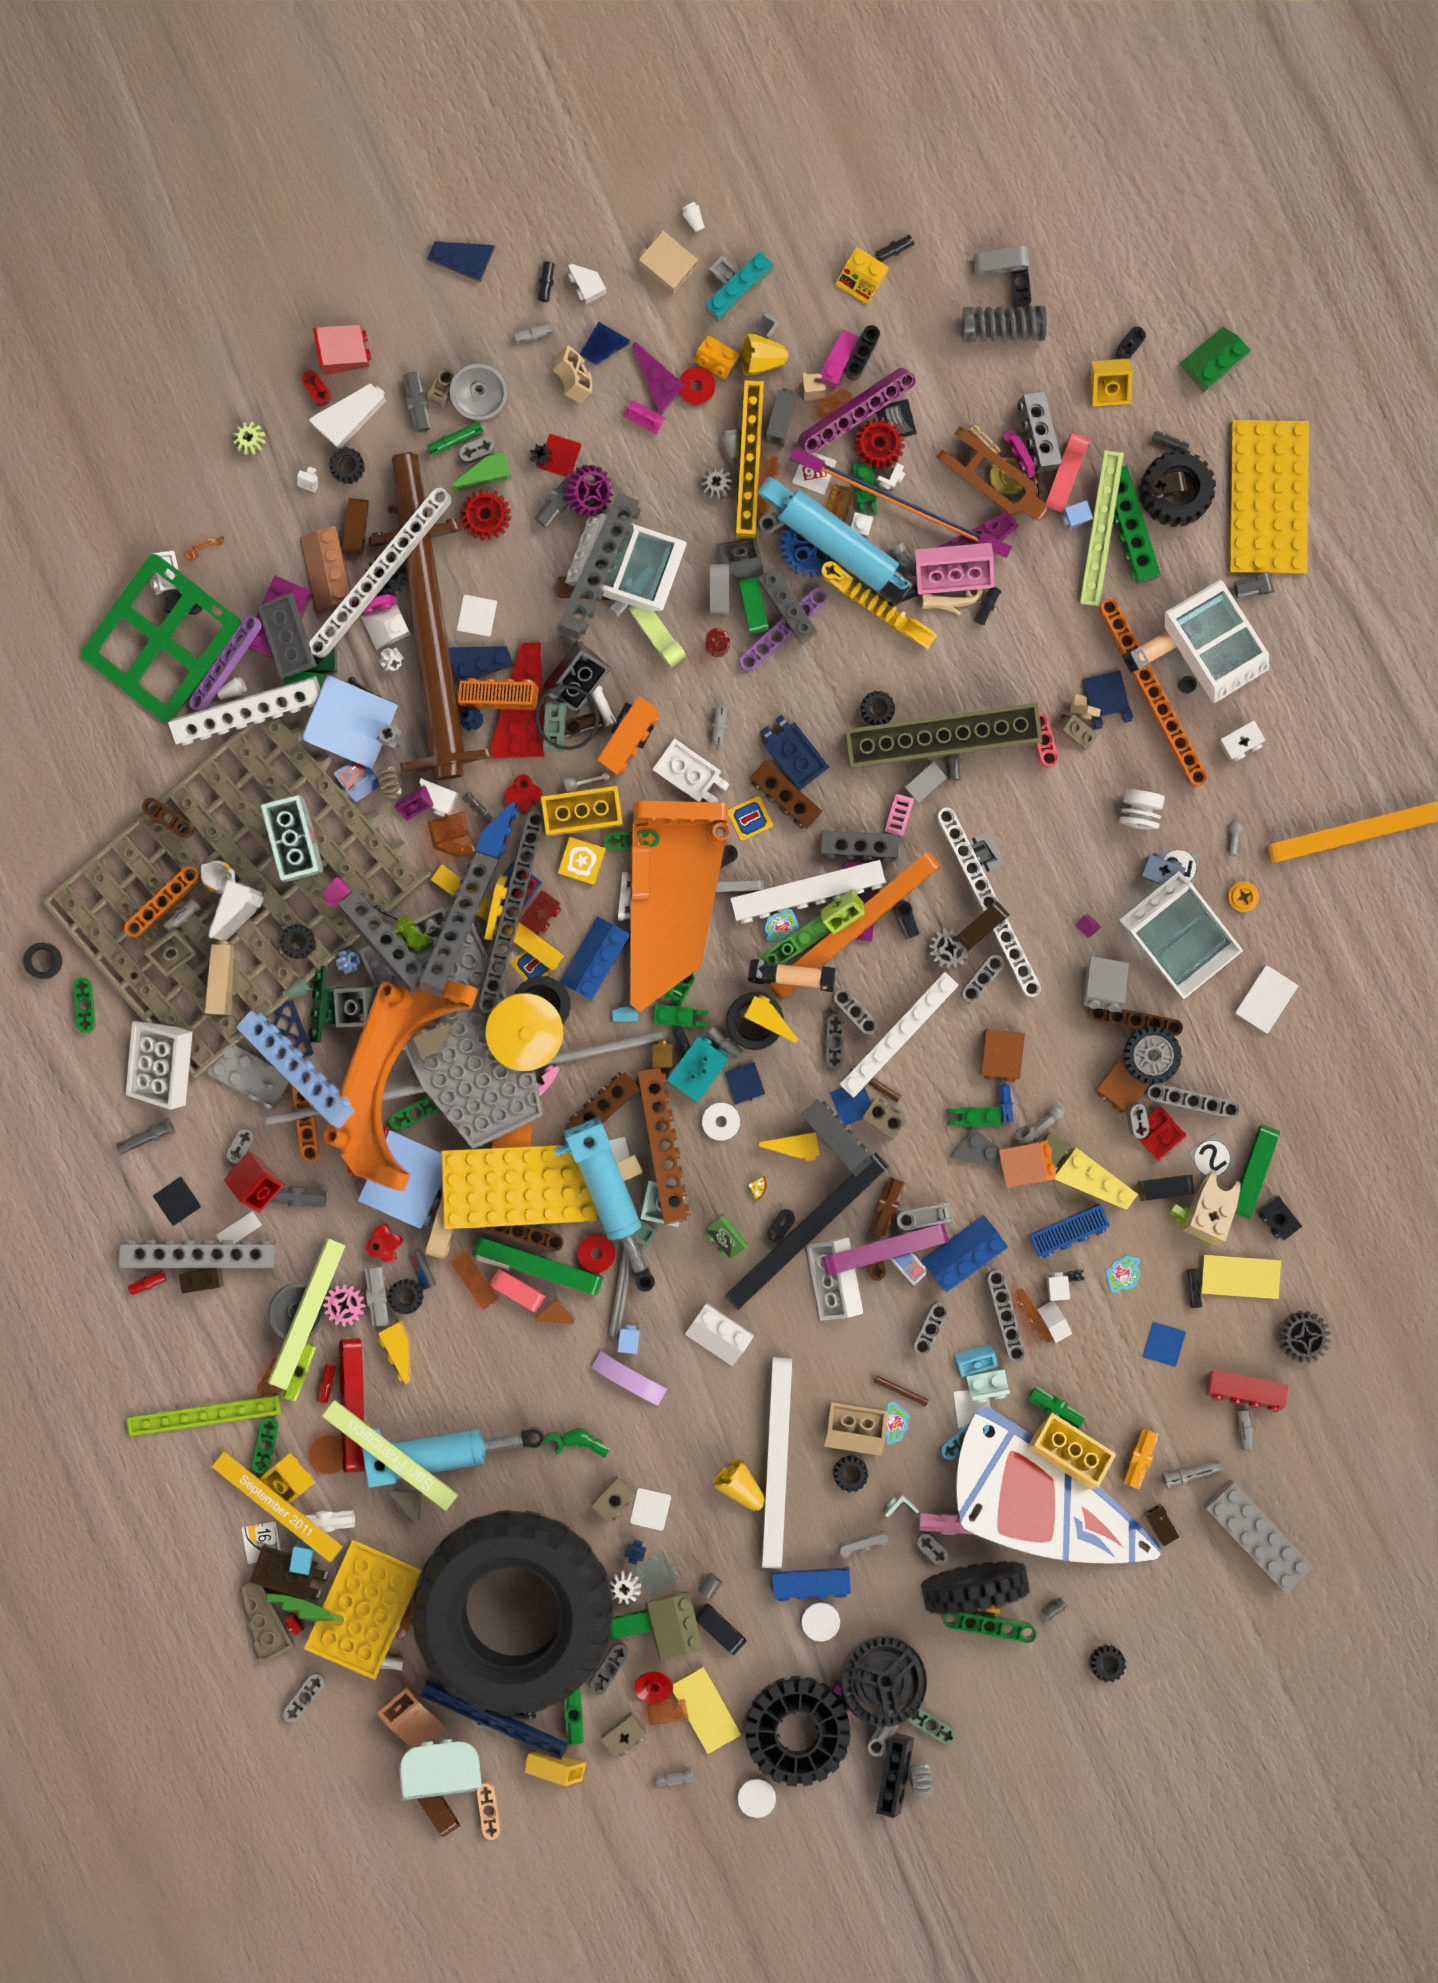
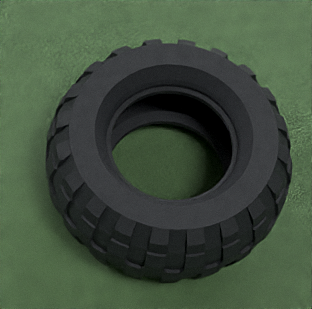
(512, 1681)

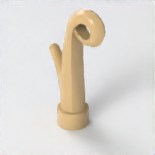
(948, 603)

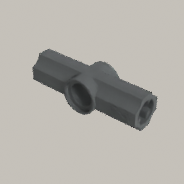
(416, 401)
(554, 505)
(300, 1197)

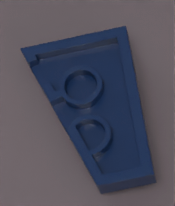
(479, 661)

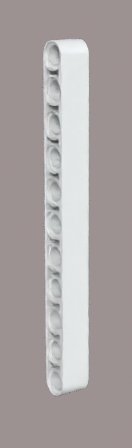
(381, 563)
(988, 892)
(777, 1463)

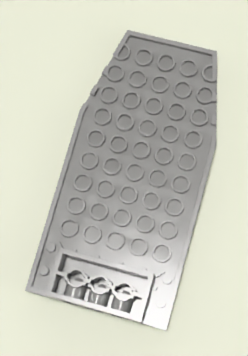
(466, 1079)

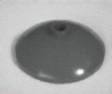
(280, 1307)

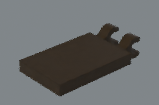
(274, 1574)

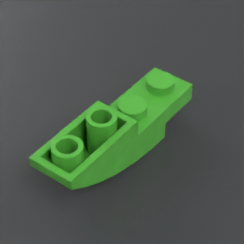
(796, 942)

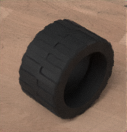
(555, 986)
(737, 1036)

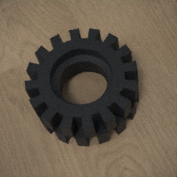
(350, 454)
(881, 697)
(287, 935)
(417, 1296)
(847, 1485)
(1118, 1669)

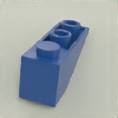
(494, 835)

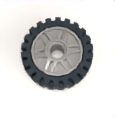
(1137, 1051)

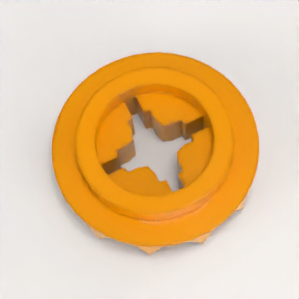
(1252, 899)

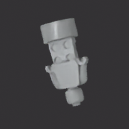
(901, 554)

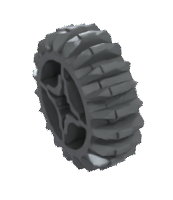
(1306, 1345)

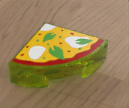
(759, 1187)

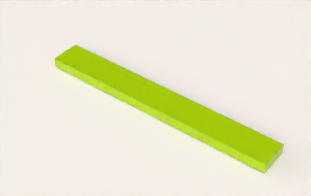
(204, 1415)

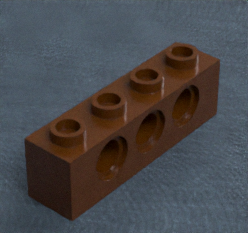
(767, 772)
(629, 1089)

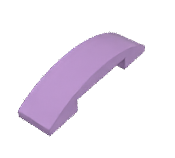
(629, 1378)

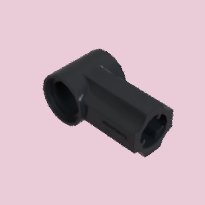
(908, 921)

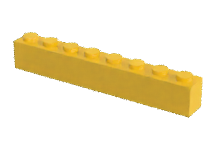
(749, 459)

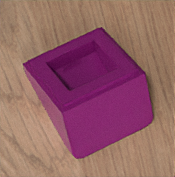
(1087, 925)

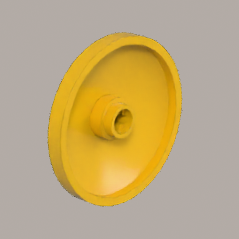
(524, 1032)

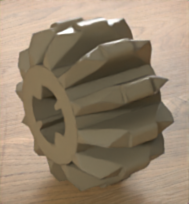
(389, 782)

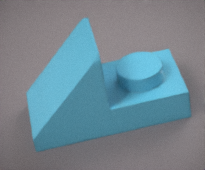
(301, 1558)

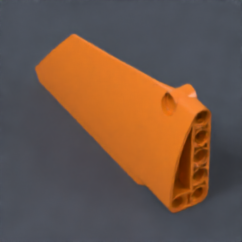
(672, 892)

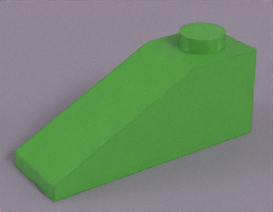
(487, 471)

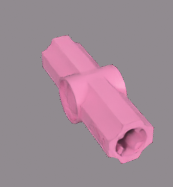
(944, 1523)

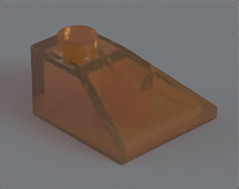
(451, 835)

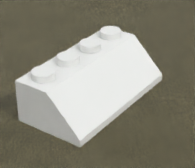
(837, 1293)

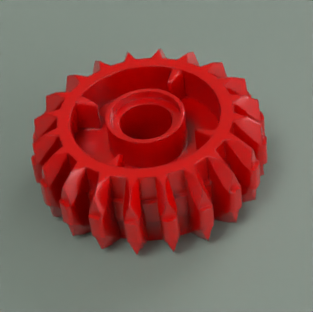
(882, 432)
(483, 503)

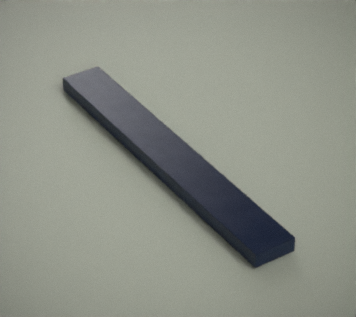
(496, 1721)

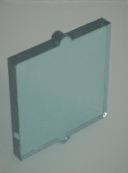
(656, 1573)

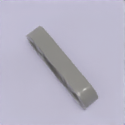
(740, 886)
(300, 1711)

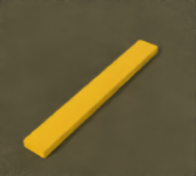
(524, 937)

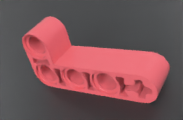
(1067, 472)

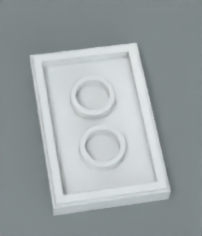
(1266, 999)

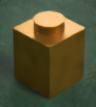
(662, 1055)

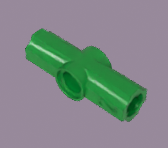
(1055, 1405)
(574, 1726)

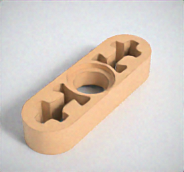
(495, 1823)

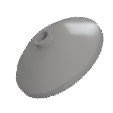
(478, 403)

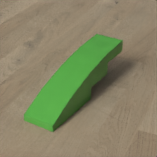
(307, 1610)

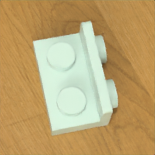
(988, 1385)

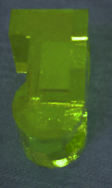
(408, 929)

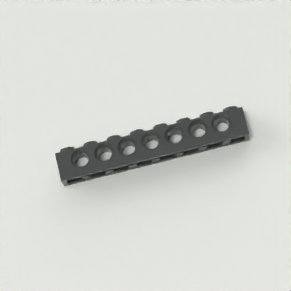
(568, 623)
(436, 983)

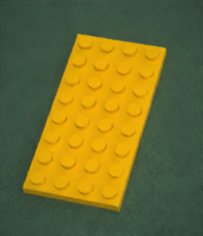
(1269, 496)
(512, 1188)

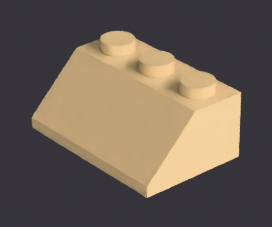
(856, 1429)

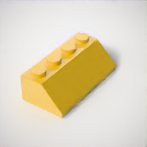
(1071, 1451)

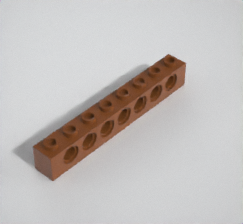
(647, 1079)

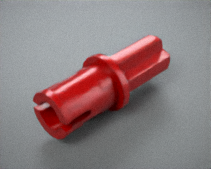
(147, 1283)
(326, 1383)

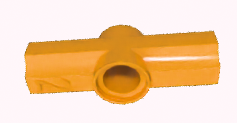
(1140, 1458)

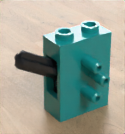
(698, 1066)

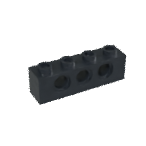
(895, 1775)

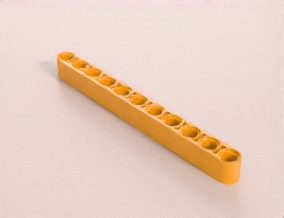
(1353, 832)

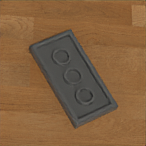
(286, 636)

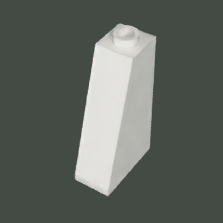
(347, 416)

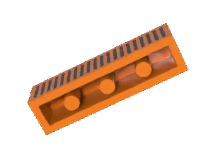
(497, 694)

